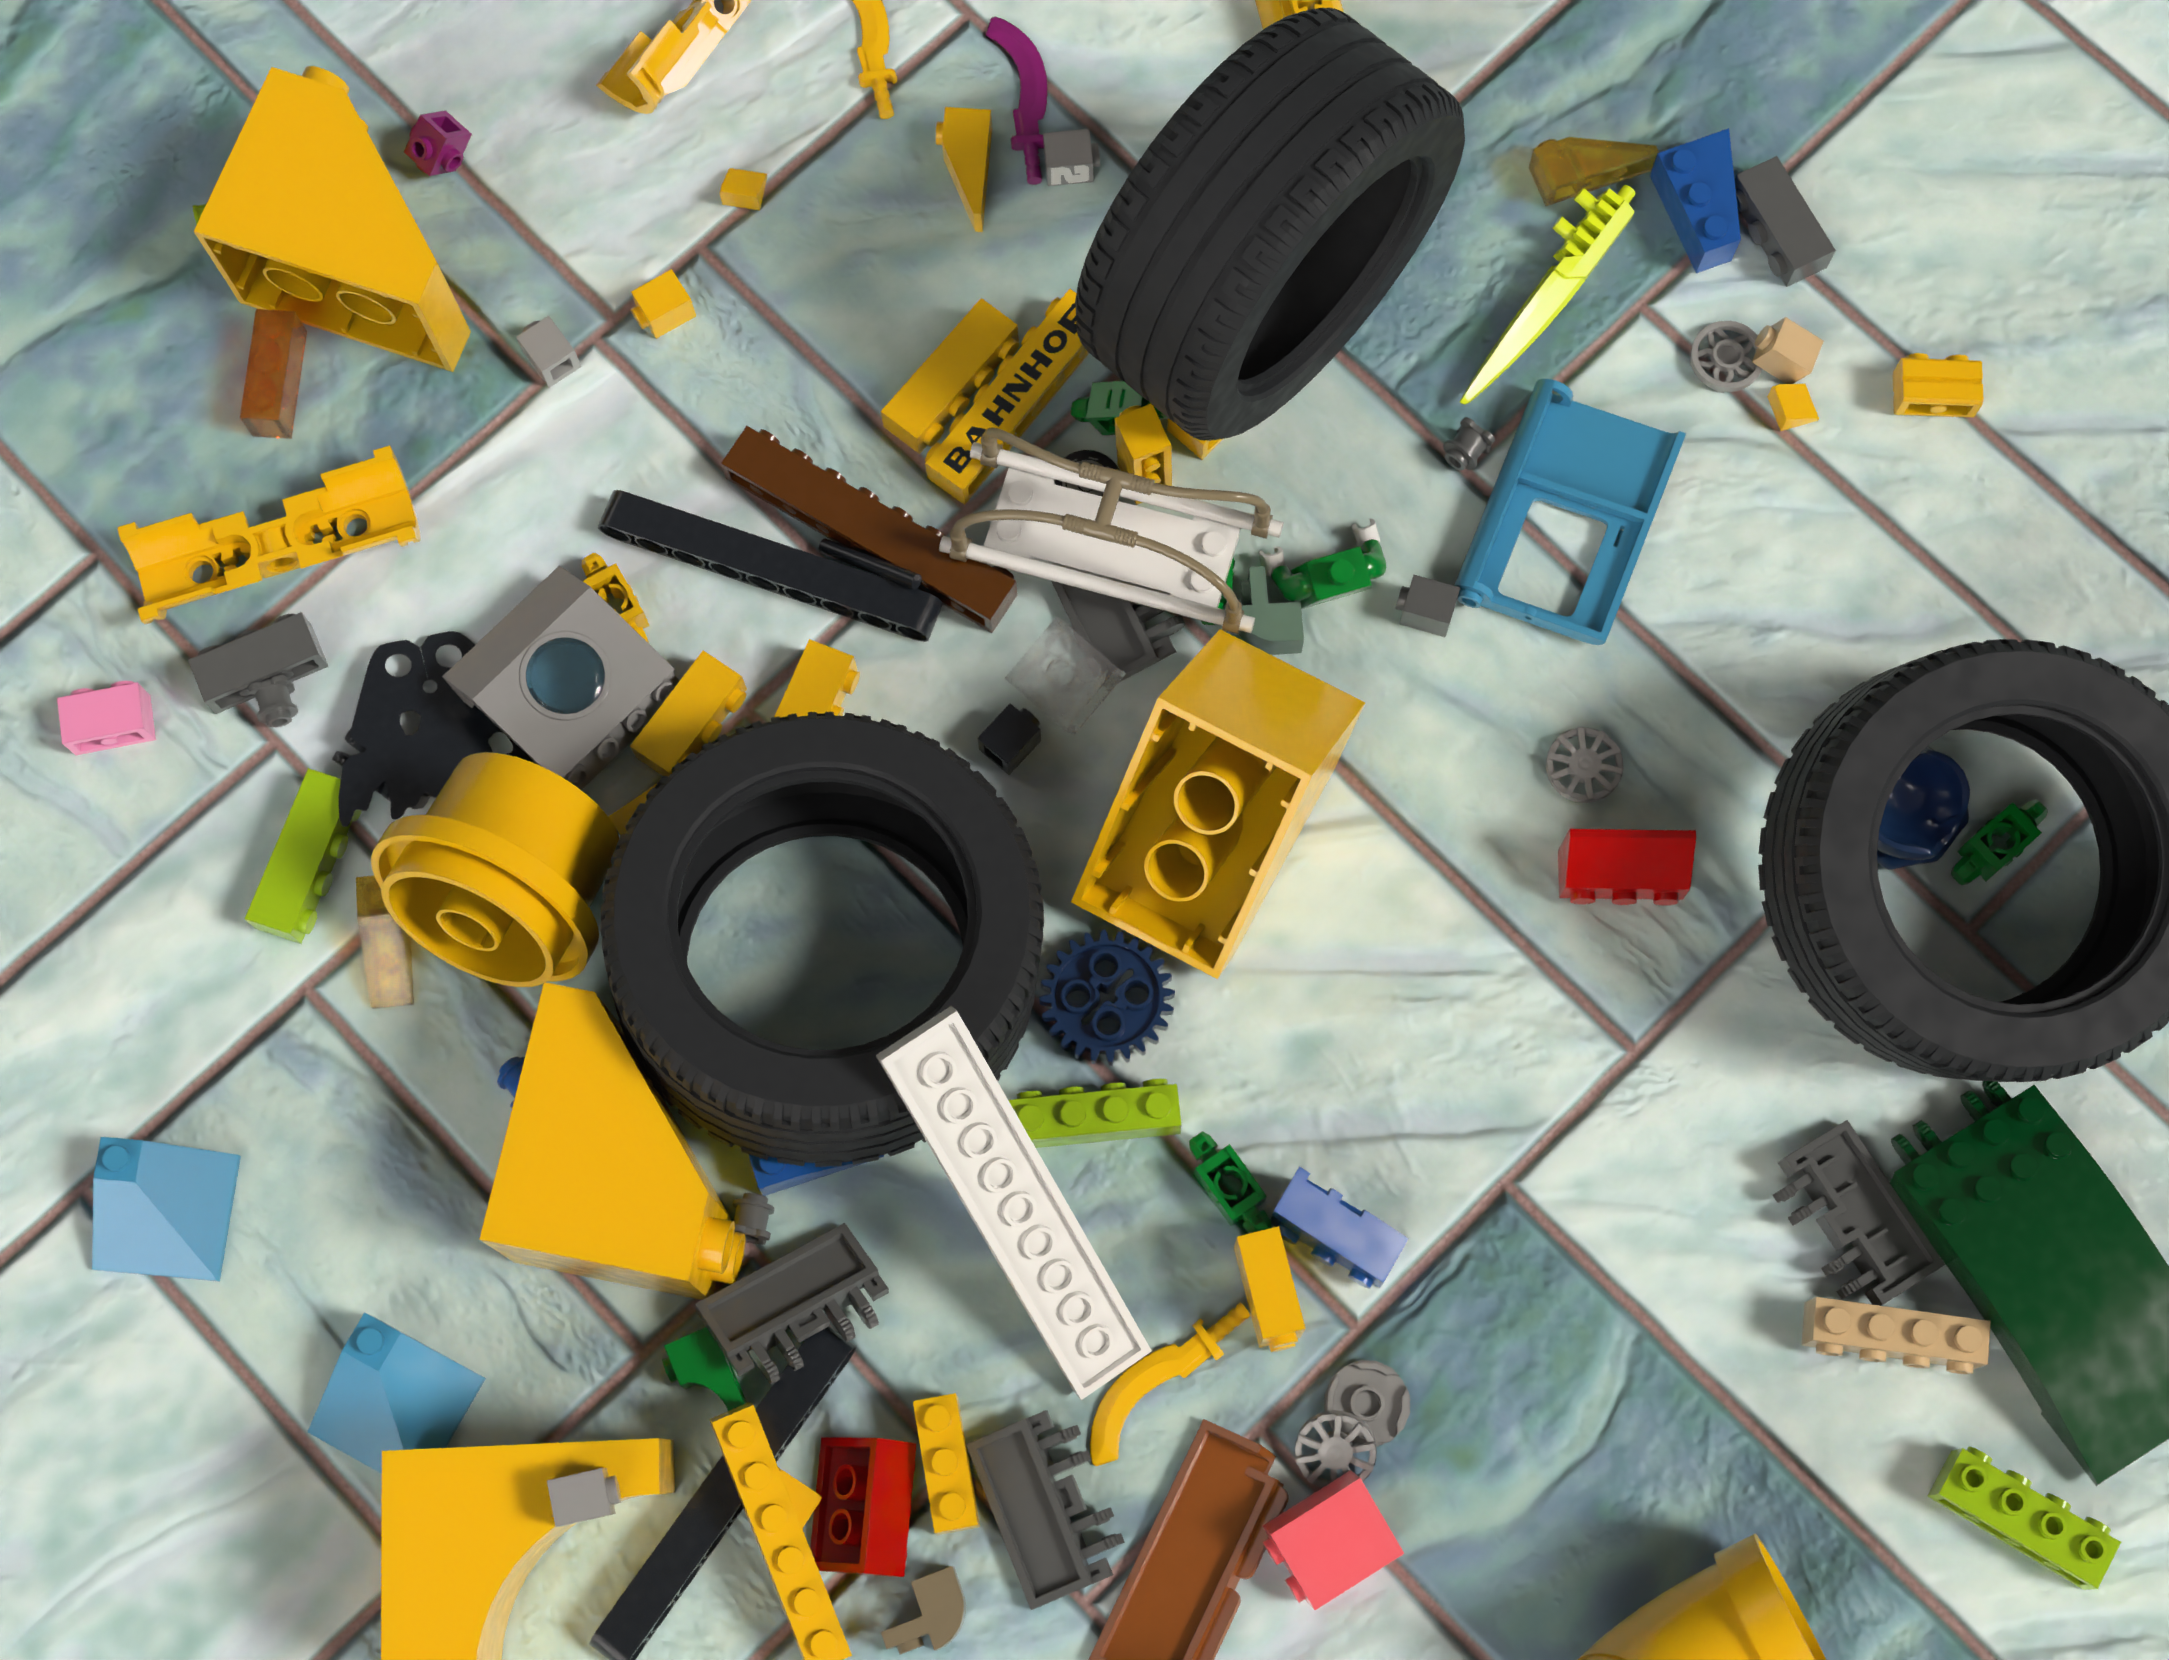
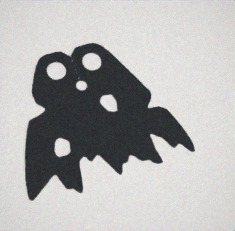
(418, 760)

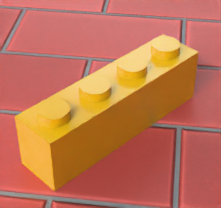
(950, 376)

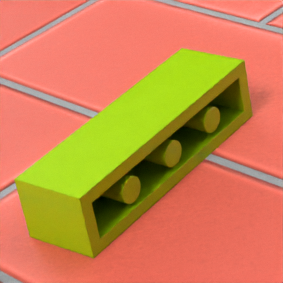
(301, 861)

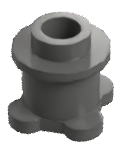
(1468, 445)
(274, 701)
(752, 1217)

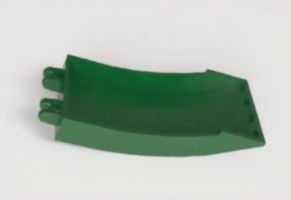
(2053, 1268)

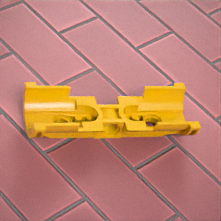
(669, 61)
(174, 548)

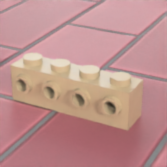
(1897, 1334)

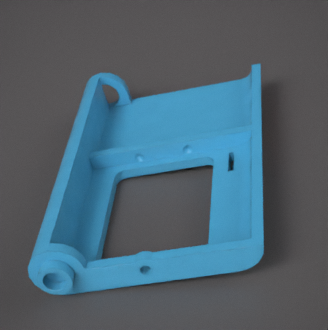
(1589, 467)

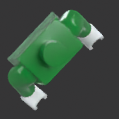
(1330, 575)

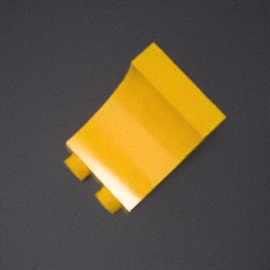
(471, 1528)

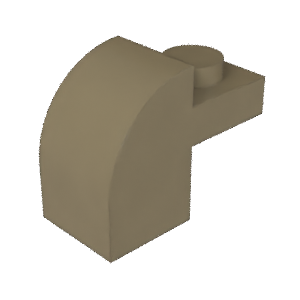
(942, 1612)

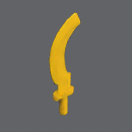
(874, 46)
(1150, 1373)

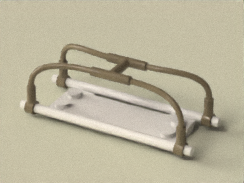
(1111, 543)

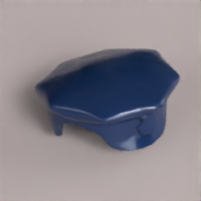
(1923, 812)

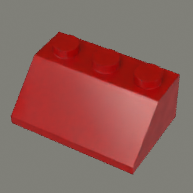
(1626, 865)
(863, 1505)

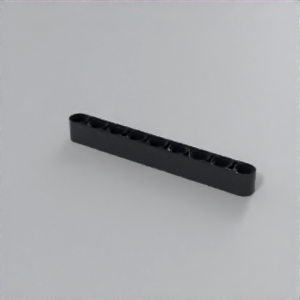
(770, 565)
(717, 1504)

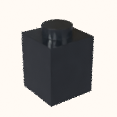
(1010, 738)

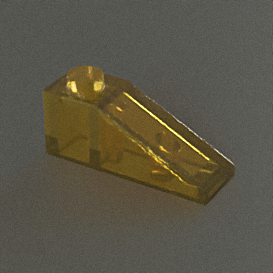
(1577, 163)
(384, 949)

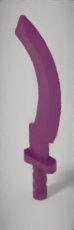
(1032, 93)

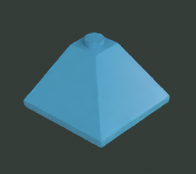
(161, 1209)
(391, 1395)

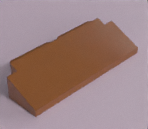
(1196, 1552)

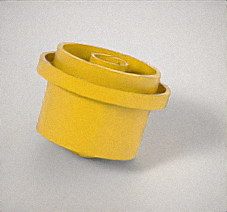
(500, 872)

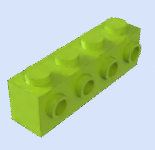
(1099, 1115)
(2024, 1518)

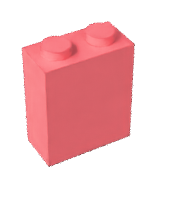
(1331, 1541)

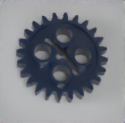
(1078, 973)

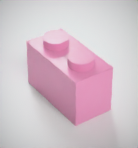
(106, 718)

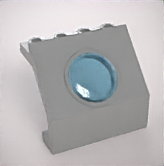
(565, 678)

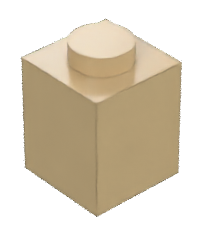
(1787, 350)

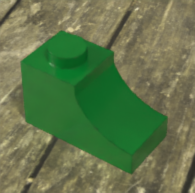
(701, 1363)

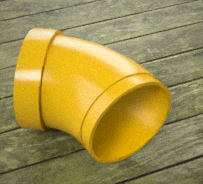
(1721, 1613)

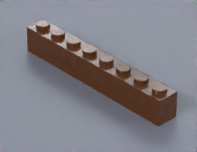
(864, 524)

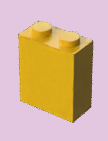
(1269, 1289)

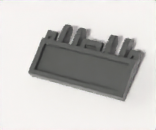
(1119, 627)
(792, 1296)
(1037, 1510)

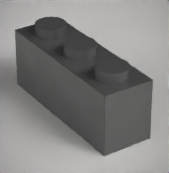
(1782, 222)
(282, 648)

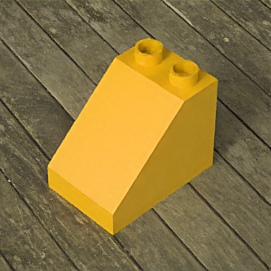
(321, 228)
(1215, 800)
(599, 1168)

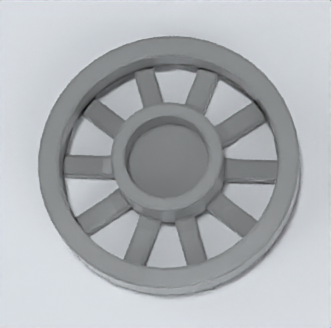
(1584, 765)
(1334, 1447)

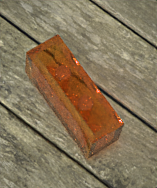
(273, 374)

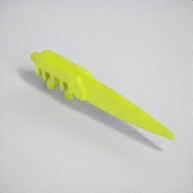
(1577, 258)

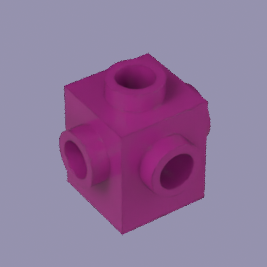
(437, 143)

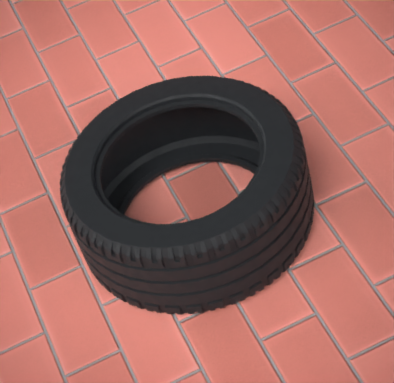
(1267, 222)
(787, 785)
(1827, 893)

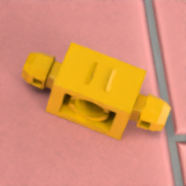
(610, 580)

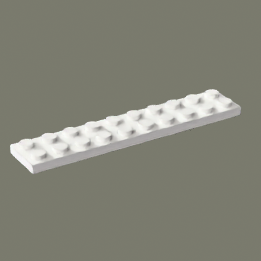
(1014, 1201)

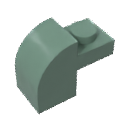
(1276, 625)

